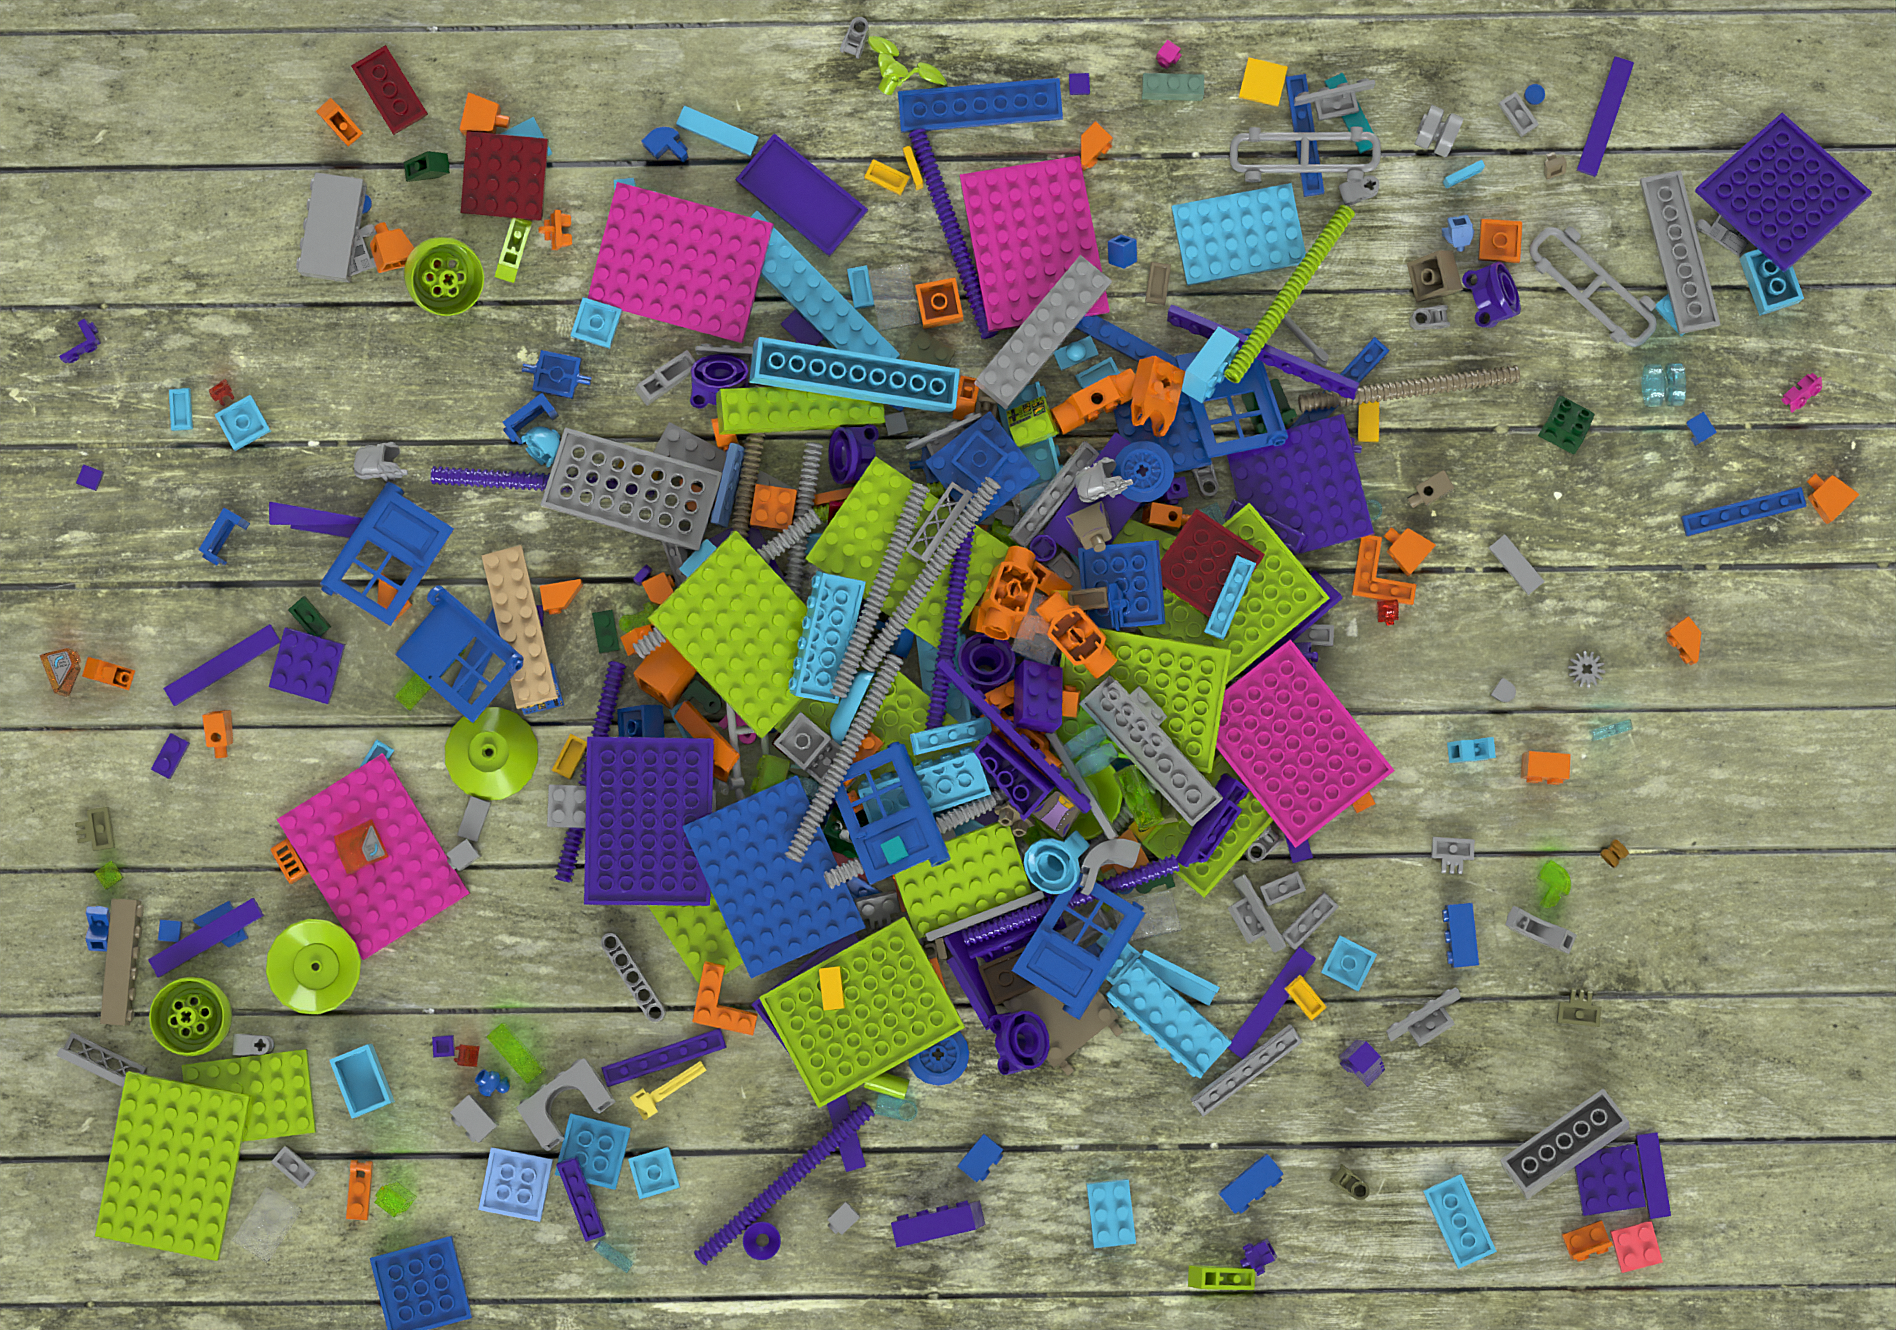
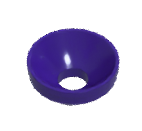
(761, 1252)

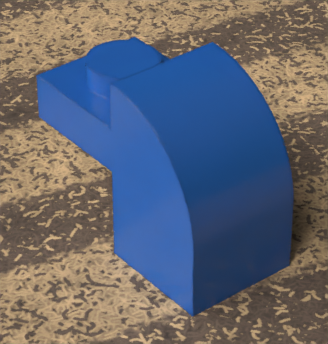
(661, 140)
(902, 644)
(98, 929)

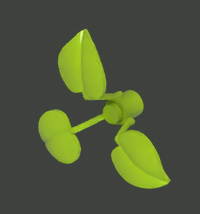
(893, 70)

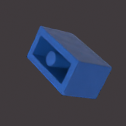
(980, 1158)

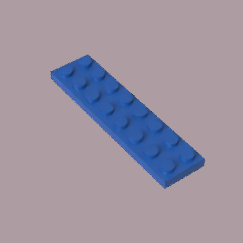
(980, 105)

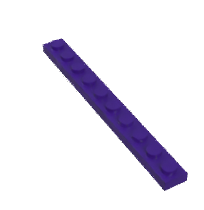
(1269, 355)
(1036, 756)

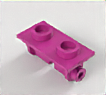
(1809, 386)

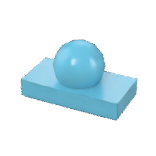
(1075, 353)

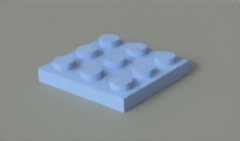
(515, 1184)

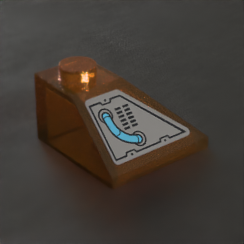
(62, 669)
(360, 847)

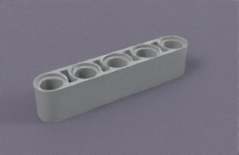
(625, 970)

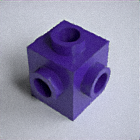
(1176, 492)

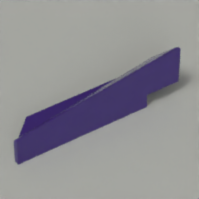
(313, 520)
(1215, 824)
(1008, 942)
(970, 978)

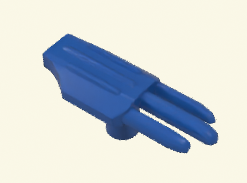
(1116, 604)

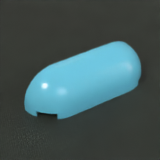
(849, 706)

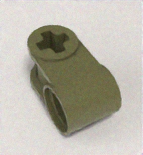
(1349, 1182)

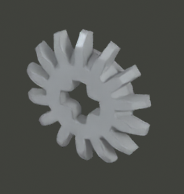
(1595, 669)

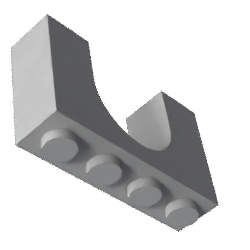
(537, 1108)

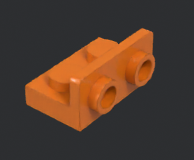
(1587, 1241)

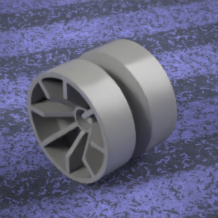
(1433, 129)

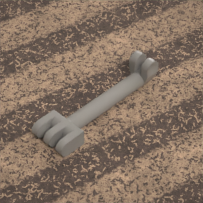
(1319, 354)

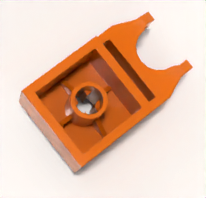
(1156, 393)

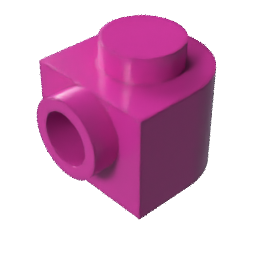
(1168, 54)

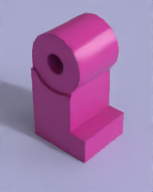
(744, 738)

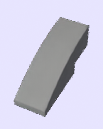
(665, 378)

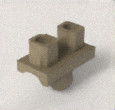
(985, 404)
(1010, 816)

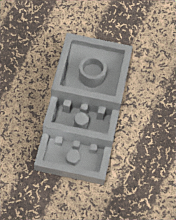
(809, 747)

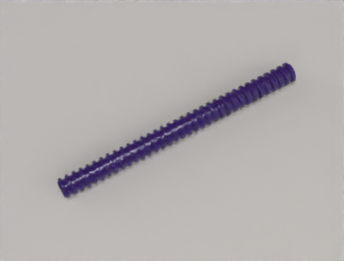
(951, 228)
(509, 480)
(950, 630)
(601, 729)
(1040, 910)
(784, 1183)

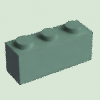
(1172, 86)

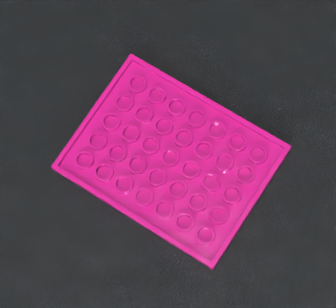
(1026, 234)
(680, 262)
(1296, 744)
(393, 893)

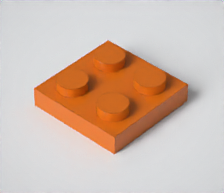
(1500, 240)

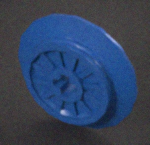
(1158, 477)
(948, 1067)

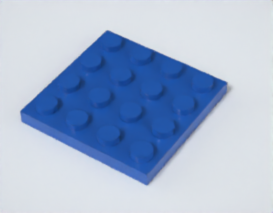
(1180, 441)
(1012, 476)
(1137, 574)
(421, 1286)

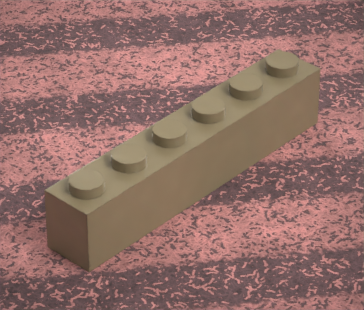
(121, 962)

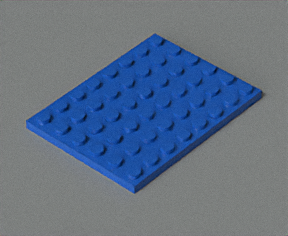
(767, 900)

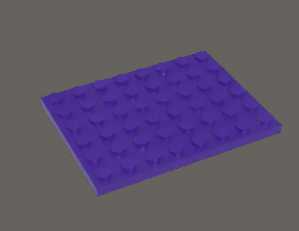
(635, 815)

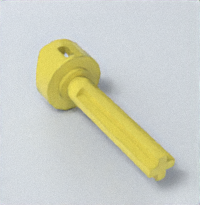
(646, 1101)

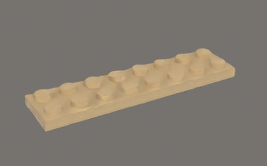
(520, 624)

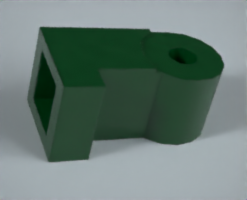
(709, 701)
(1147, 887)

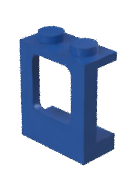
(526, 415)
(219, 534)

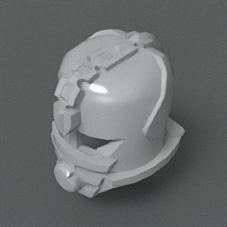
(378, 462)
(1098, 482)

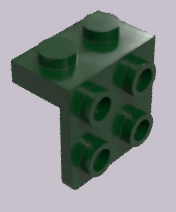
(1286, 412)
(1567, 425)
(838, 835)

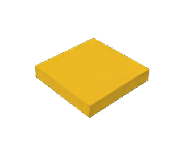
(1263, 82)

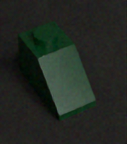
(426, 166)

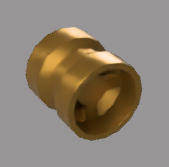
(1614, 853)

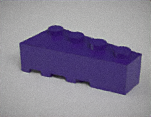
(1013, 774)
(1362, 1061)
(938, 1223)

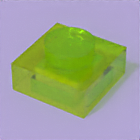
(109, 875)

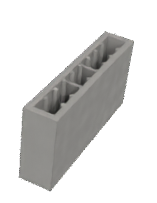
(331, 227)

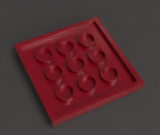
(504, 176)
(1201, 561)

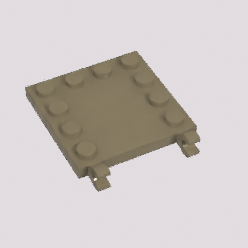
(1064, 1030)

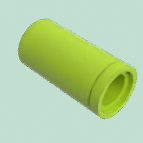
(889, 1085)

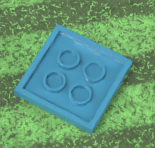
(598, 1147)

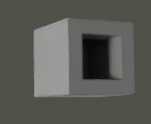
(463, 855)
(843, 1218)

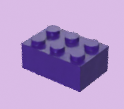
(1038, 697)

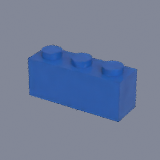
(1460, 935)
(1251, 1184)

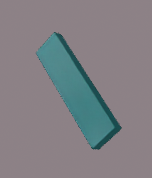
(1352, 120)

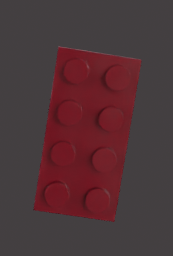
(389, 90)

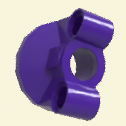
(1493, 294)
(716, 373)
(851, 452)
(986, 651)
(1020, 1041)

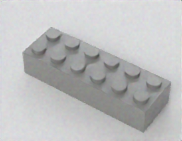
(1565, 1144)

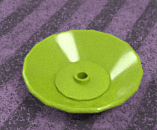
(509, 765)
(1107, 794)
(292, 961)

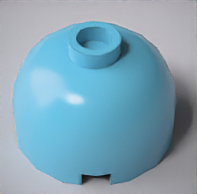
(542, 444)

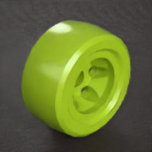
(466, 289)
(164, 1010)

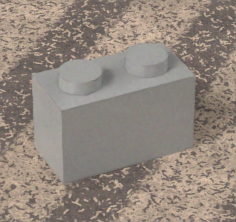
(474, 1119)

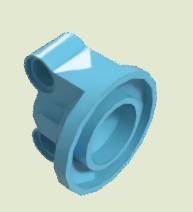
(1054, 863)

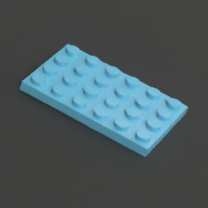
(1238, 234)

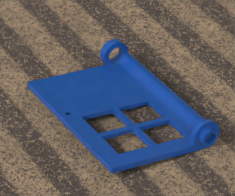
(1254, 381)
(401, 531)
(441, 641)
(913, 824)
(1065, 967)

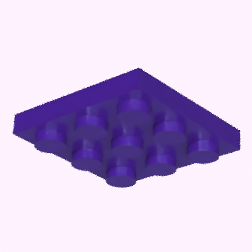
(307, 665)
(1610, 1180)

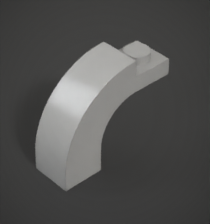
(1113, 851)
(1540, 930)

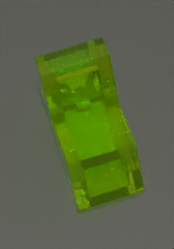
(1557, 879)

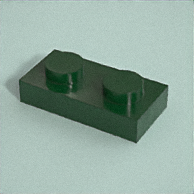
(309, 617)
(606, 631)

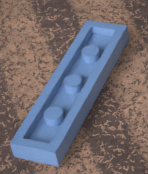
(728, 485)

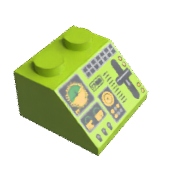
(1031, 423)

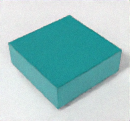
(894, 850)

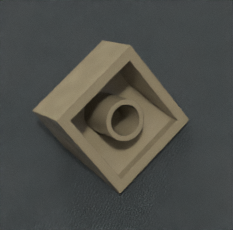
(1434, 275)

